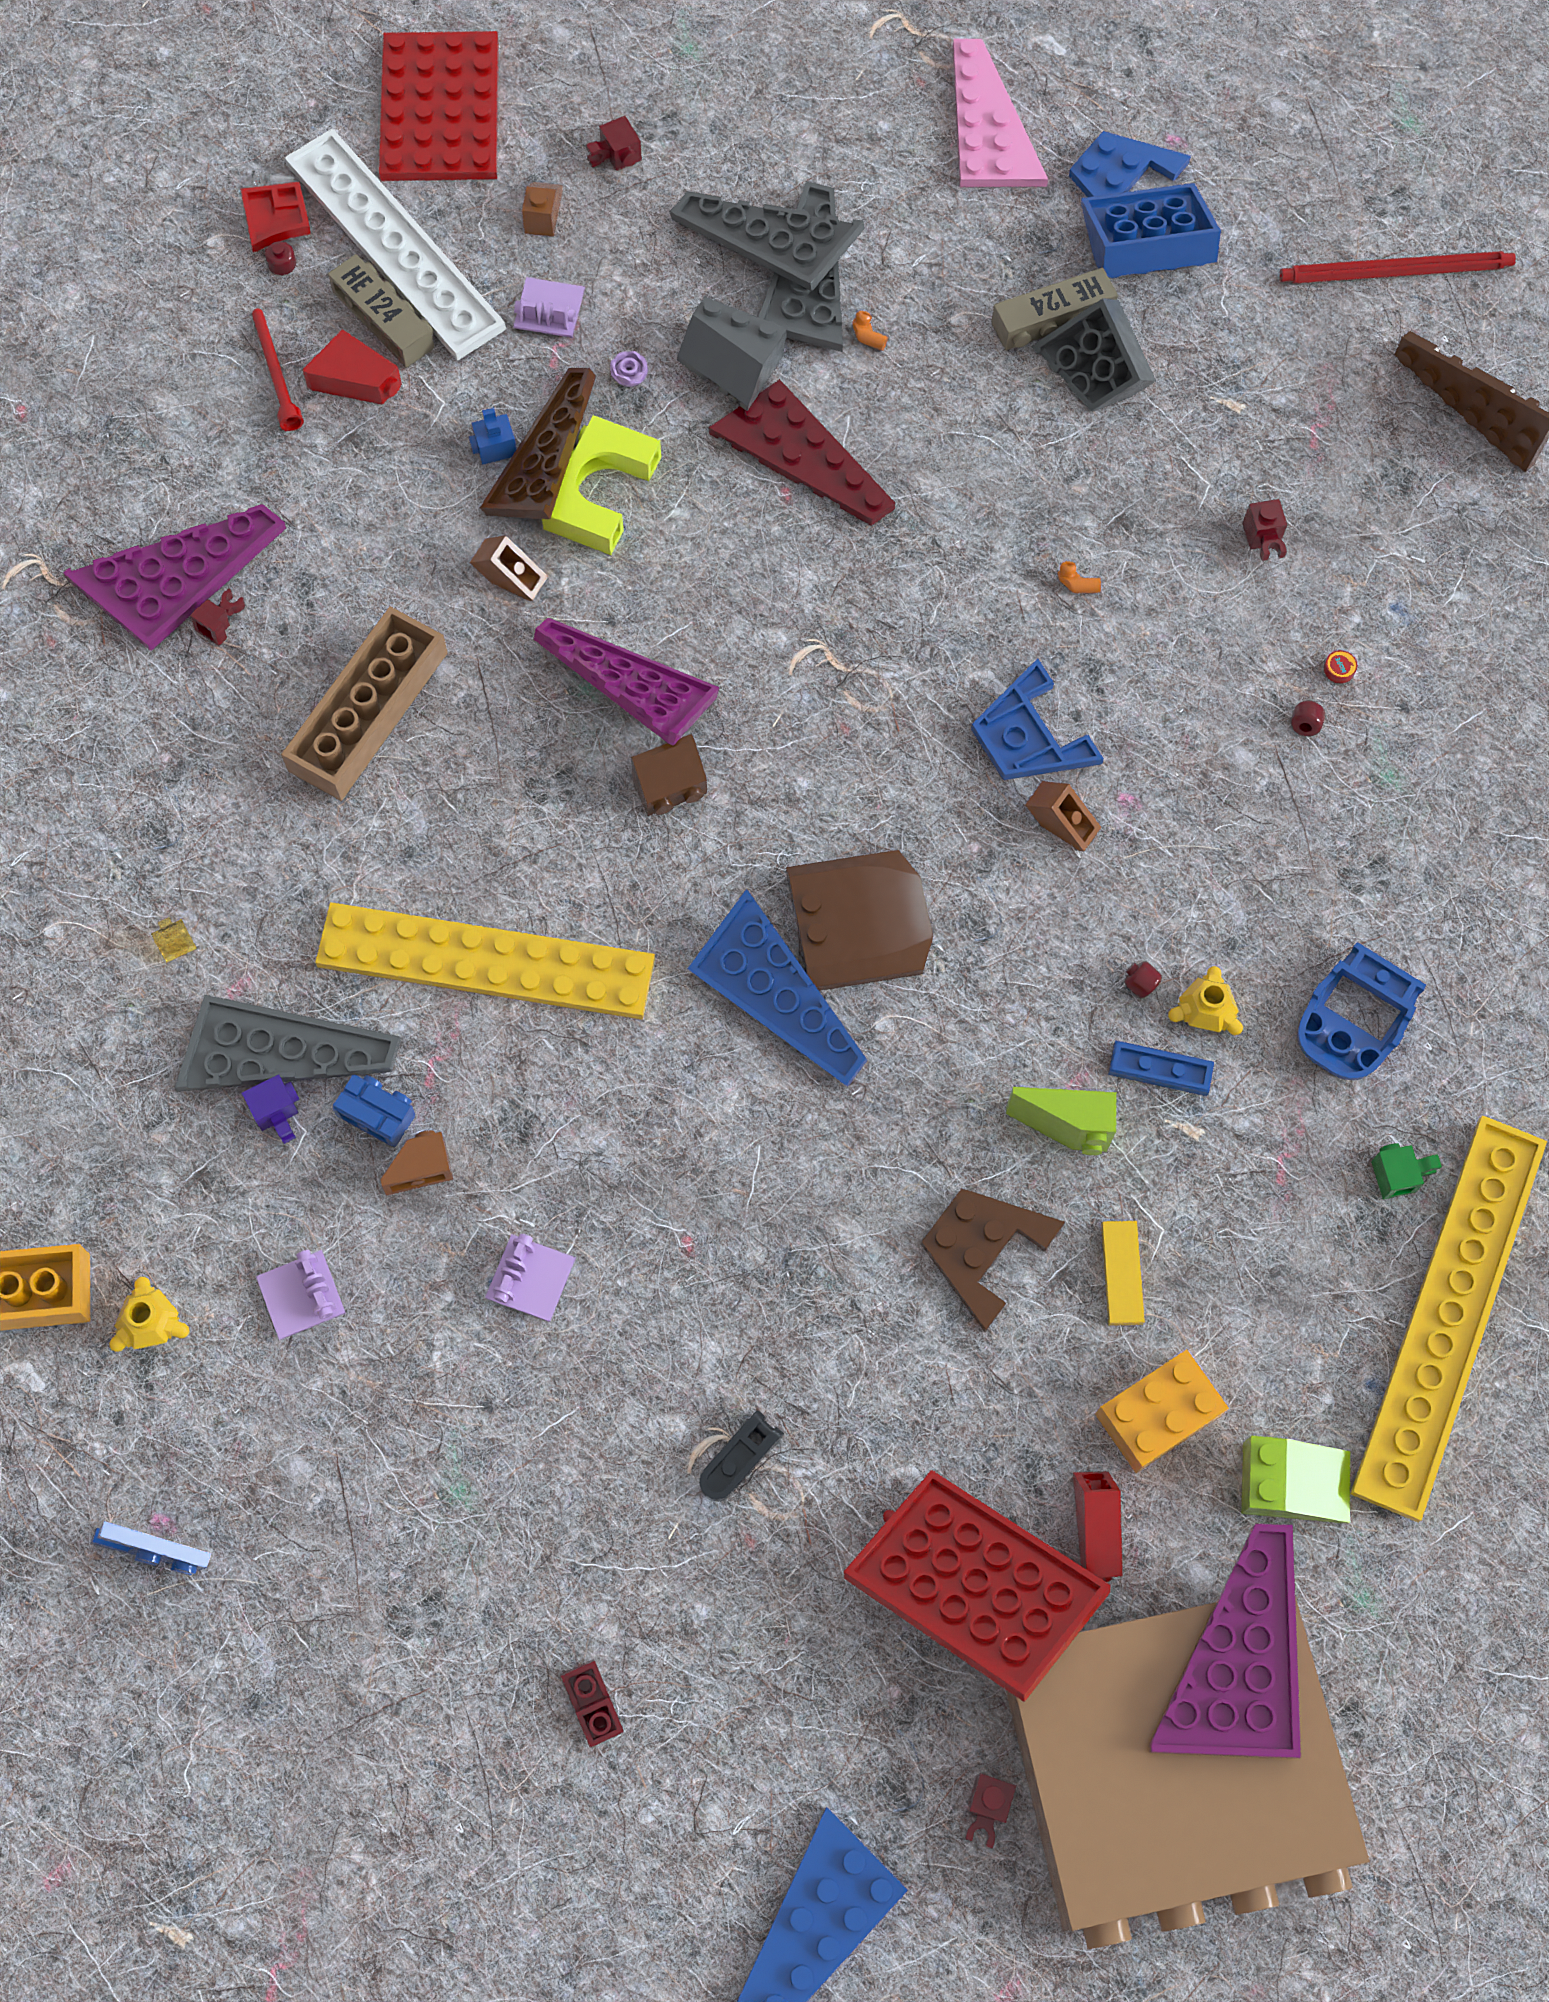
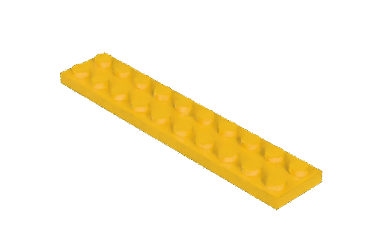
(485, 960)

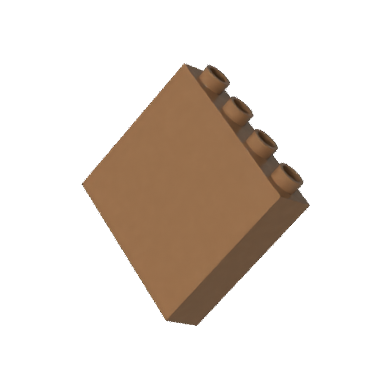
(1171, 1829)

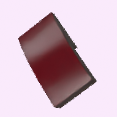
(592, 1703)

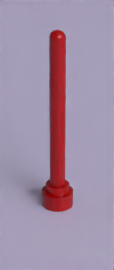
(288, 414)

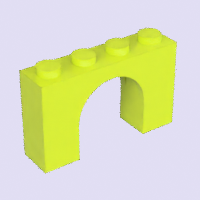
(598, 448)

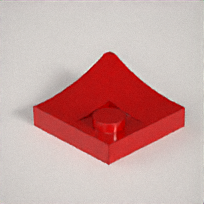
(274, 213)

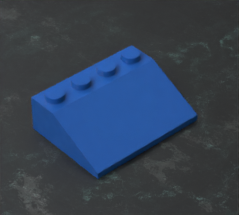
(1151, 230)

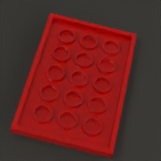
(439, 106)
(977, 1584)

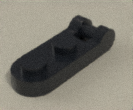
(738, 1458)

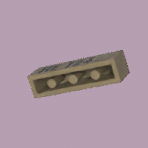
(1048, 308)
(382, 310)

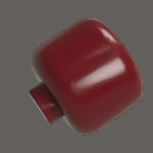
(280, 258)
(1308, 718)
(1142, 979)

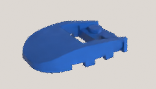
(1338, 1043)

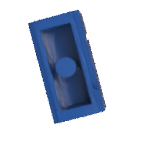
(374, 1109)

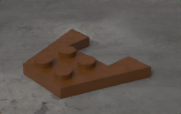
(972, 1237)

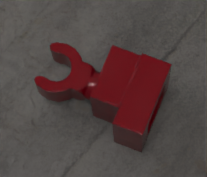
(212, 619)

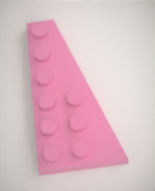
(989, 131)

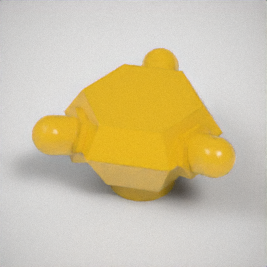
(1208, 1005)
(146, 1319)

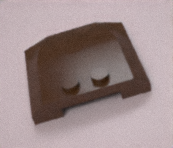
(860, 919)

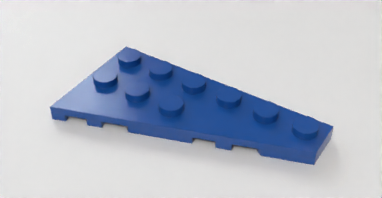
(763, 977)
(824, 1916)

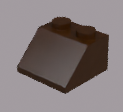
(669, 776)

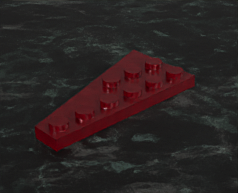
(801, 449)

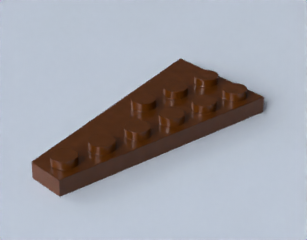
(1488, 404)

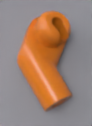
(865, 333)
(1074, 582)

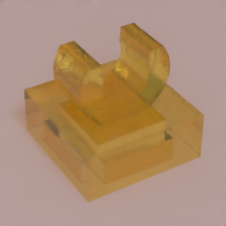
(173, 939)

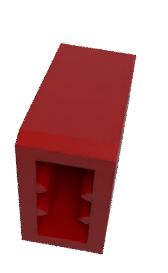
(352, 371)
(1099, 1523)

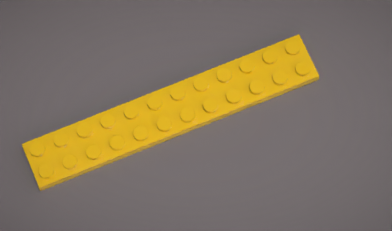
(1448, 1320)

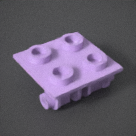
(548, 307)
(530, 1277)
(300, 1294)

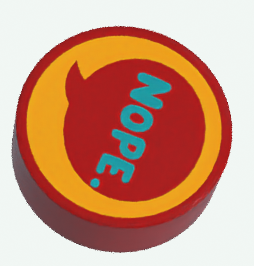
(1340, 666)

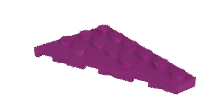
(165, 582)
(646, 689)
(1244, 1671)

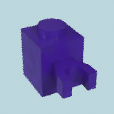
(272, 1105)

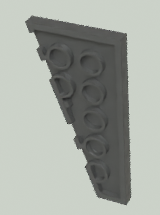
(772, 236)
(808, 314)
(253, 1043)

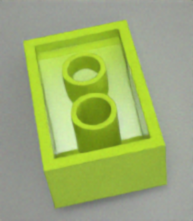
(1070, 1117)
(1295, 1480)

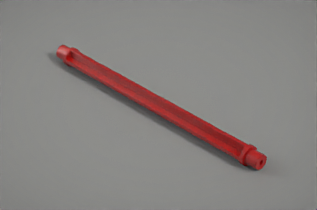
(1397, 267)

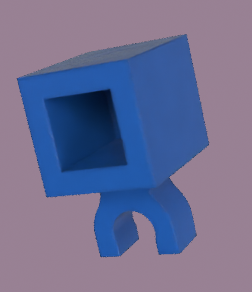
(492, 437)

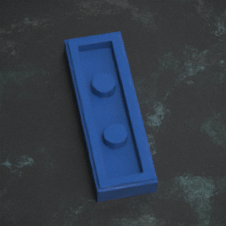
(1161, 1068)

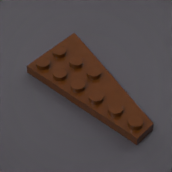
(538, 466)

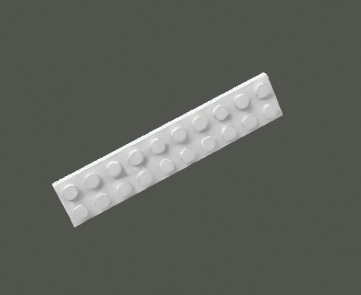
(395, 244)

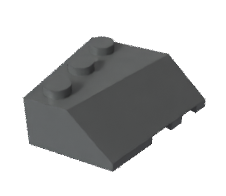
(732, 349)
(1098, 355)

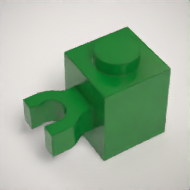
(1399, 1170)

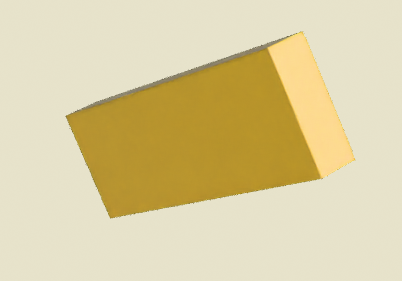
(1122, 1273)

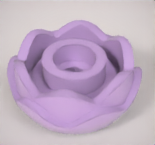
(625, 361)

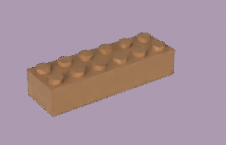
(365, 703)

